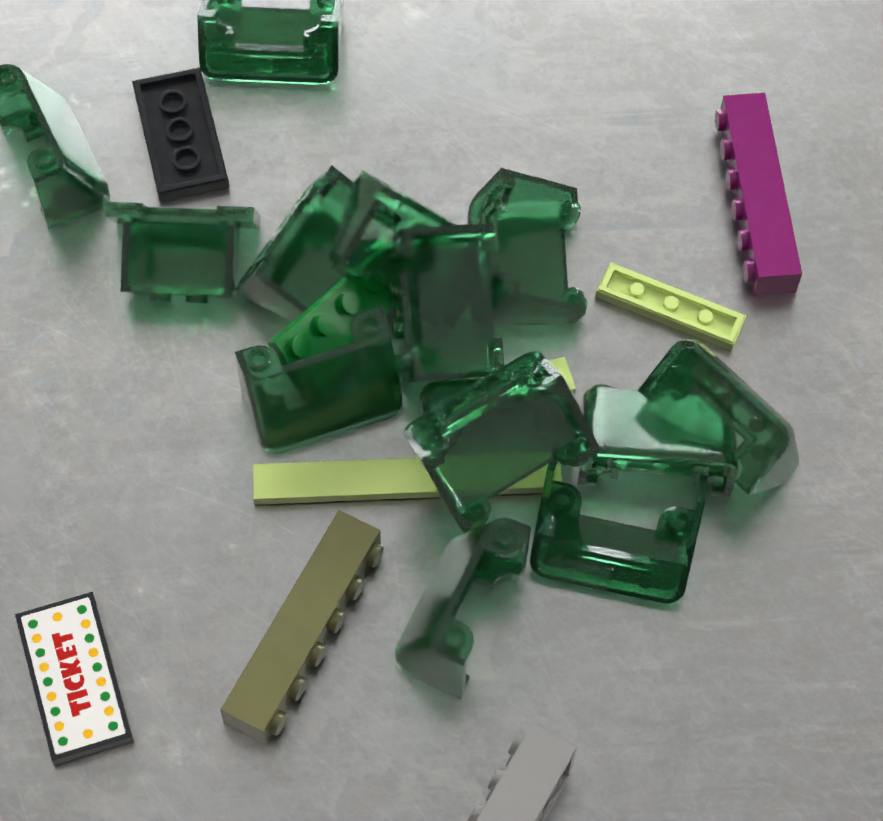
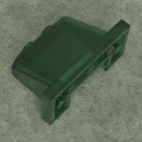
(180, 249)

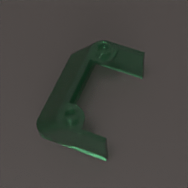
(611, 553)

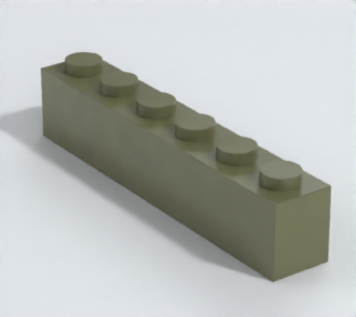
(302, 627)

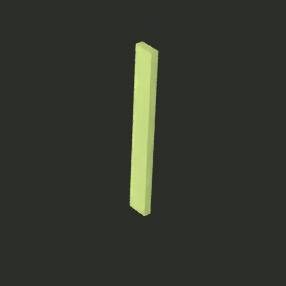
(358, 481)

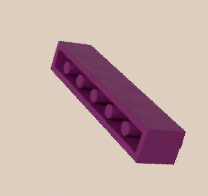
(759, 195)

